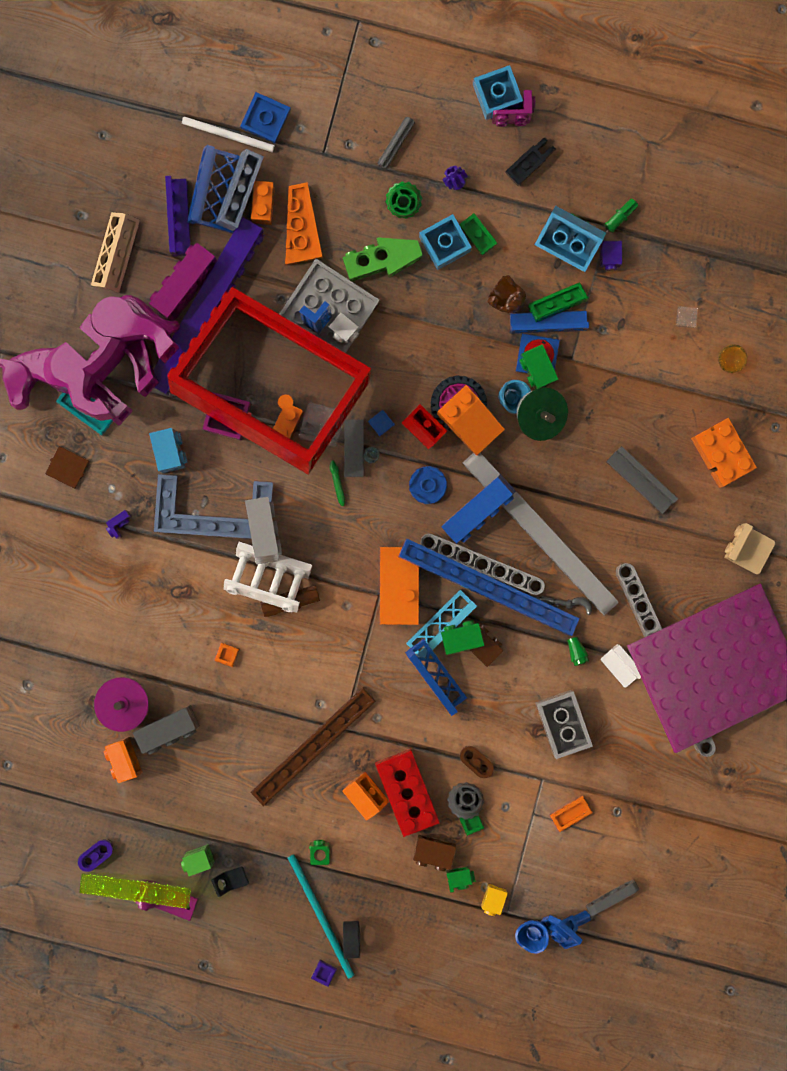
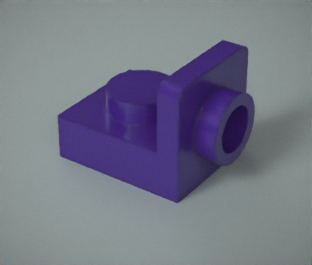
(119, 520)

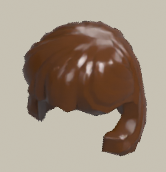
(507, 295)

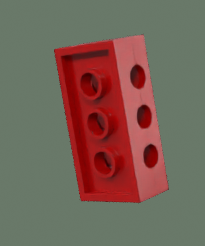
(400, 804)

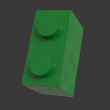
(538, 367)
(462, 637)

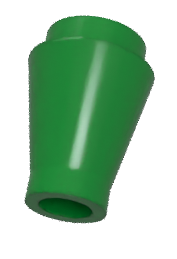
(577, 651)

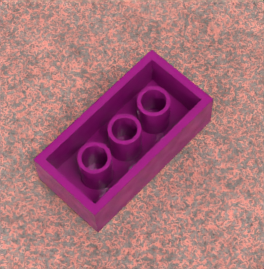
(183, 282)

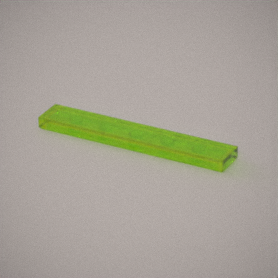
(135, 890)

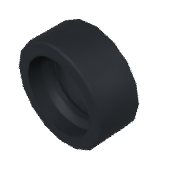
(351, 939)

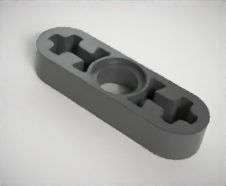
(612, 897)

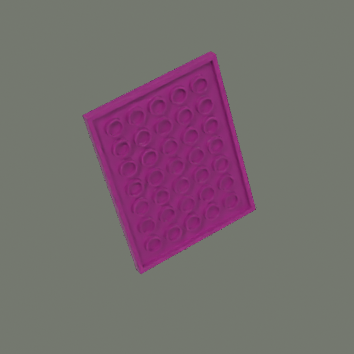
(714, 667)

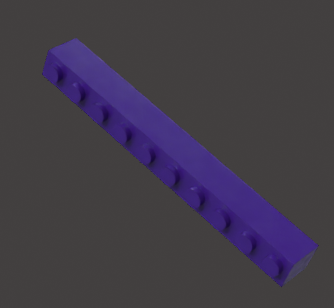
(220, 279)

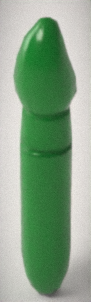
(337, 483)

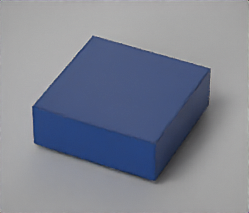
(381, 423)

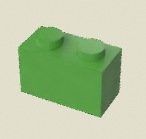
(197, 860)

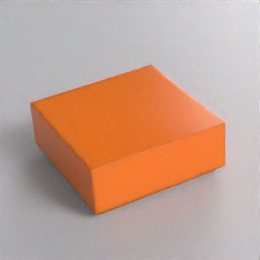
(227, 654)

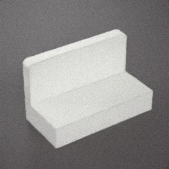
(621, 665)

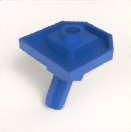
(564, 930)

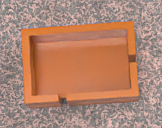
(723, 449)

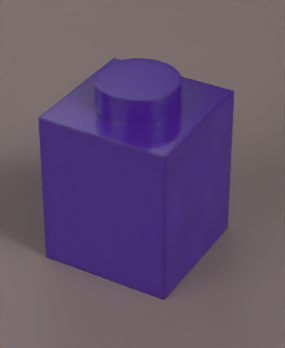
(610, 255)

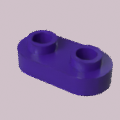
(95, 855)

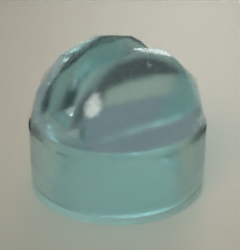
(373, 452)

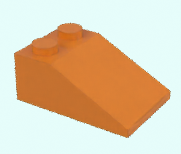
(470, 420)

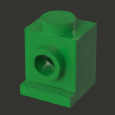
(460, 878)

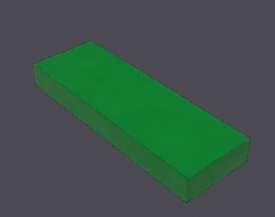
(558, 302)

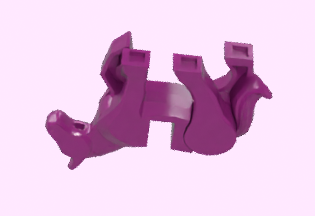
(116, 327)

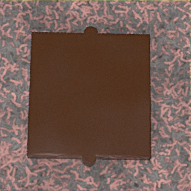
(67, 467)

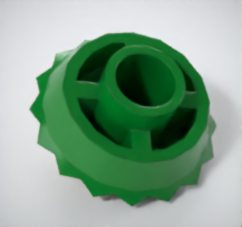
(403, 200)

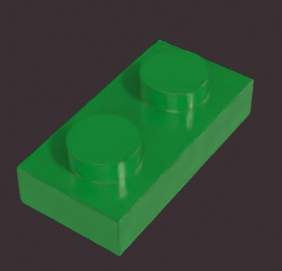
(478, 234)

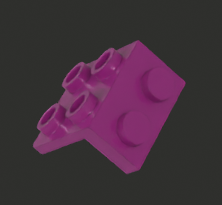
(517, 117)

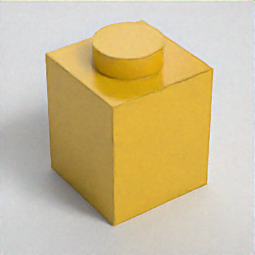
(494, 900)

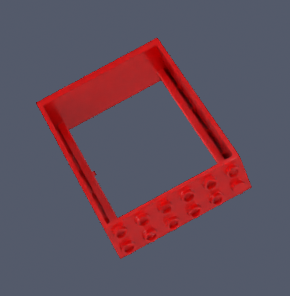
(244, 423)

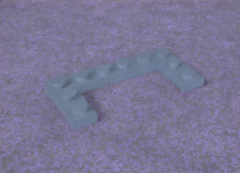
(168, 522)

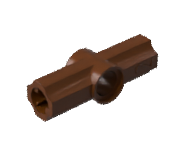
(304, 596)

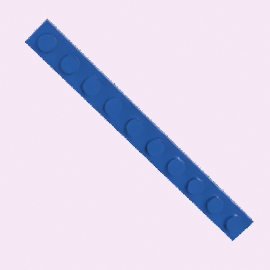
(488, 587)

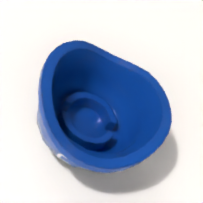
(532, 936)

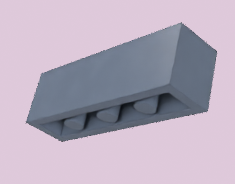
(239, 190)

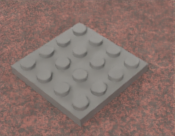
(344, 297)

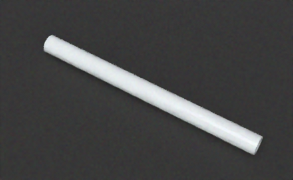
(228, 134)

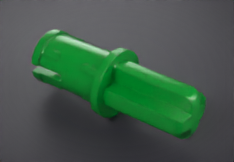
(621, 215)

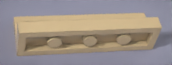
(117, 252)

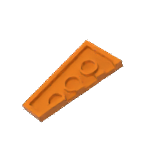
(302, 233)

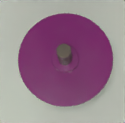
(121, 704)

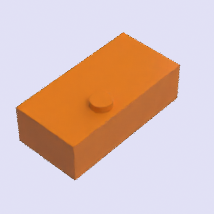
(398, 589)

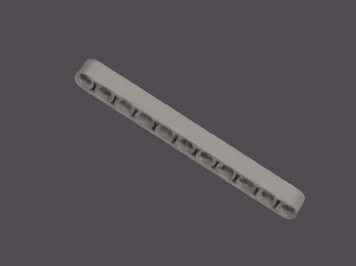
(546, 539)
(641, 618)

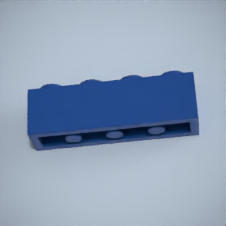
(479, 508)

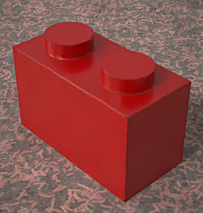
(424, 426)

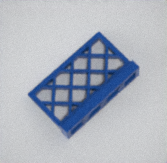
(203, 182)

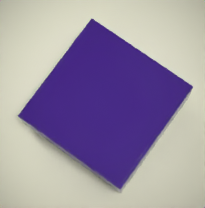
(323, 973)

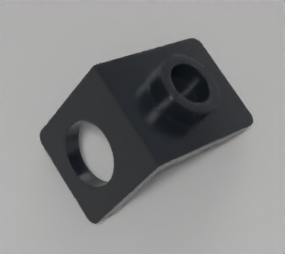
(231, 880)

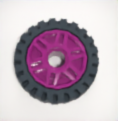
(449, 388)

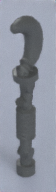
(569, 604)

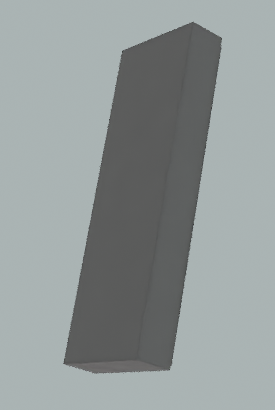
(354, 448)

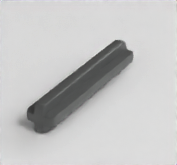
(396, 142)

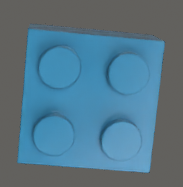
(497, 91)
(445, 242)
(167, 450)

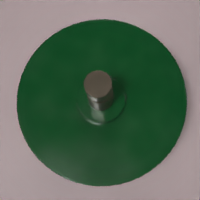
(542, 414)

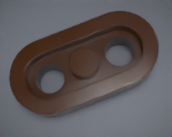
(476, 761)

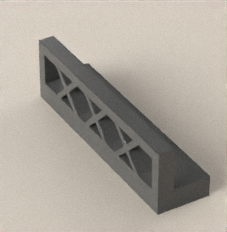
(641, 480)

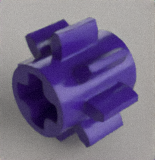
(455, 177)

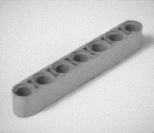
(491, 565)

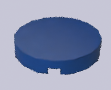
(428, 485)

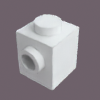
(344, 329)

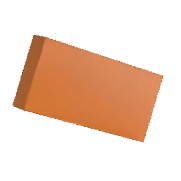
(571, 813)

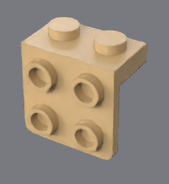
(749, 548)

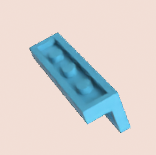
(455, 620)

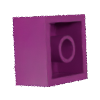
(215, 427)

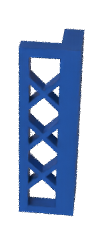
(317, 320)
(560, 322)
(433, 683)

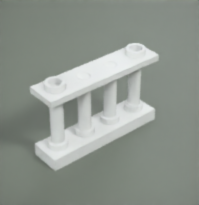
(285, 564)

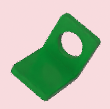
(319, 845)

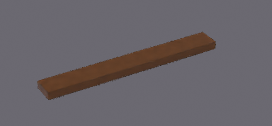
(313, 746)

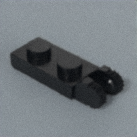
(528, 162)

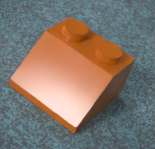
(123, 760)

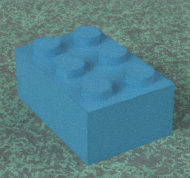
(570, 238)

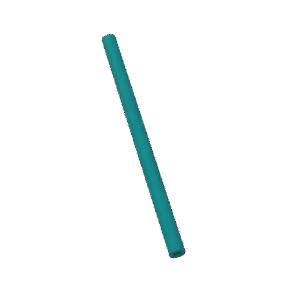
(321, 916)

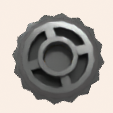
(465, 800)

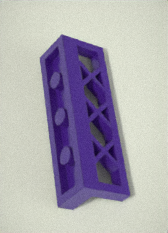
(177, 216)

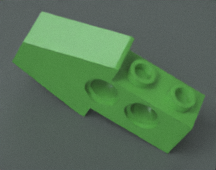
(400, 255)

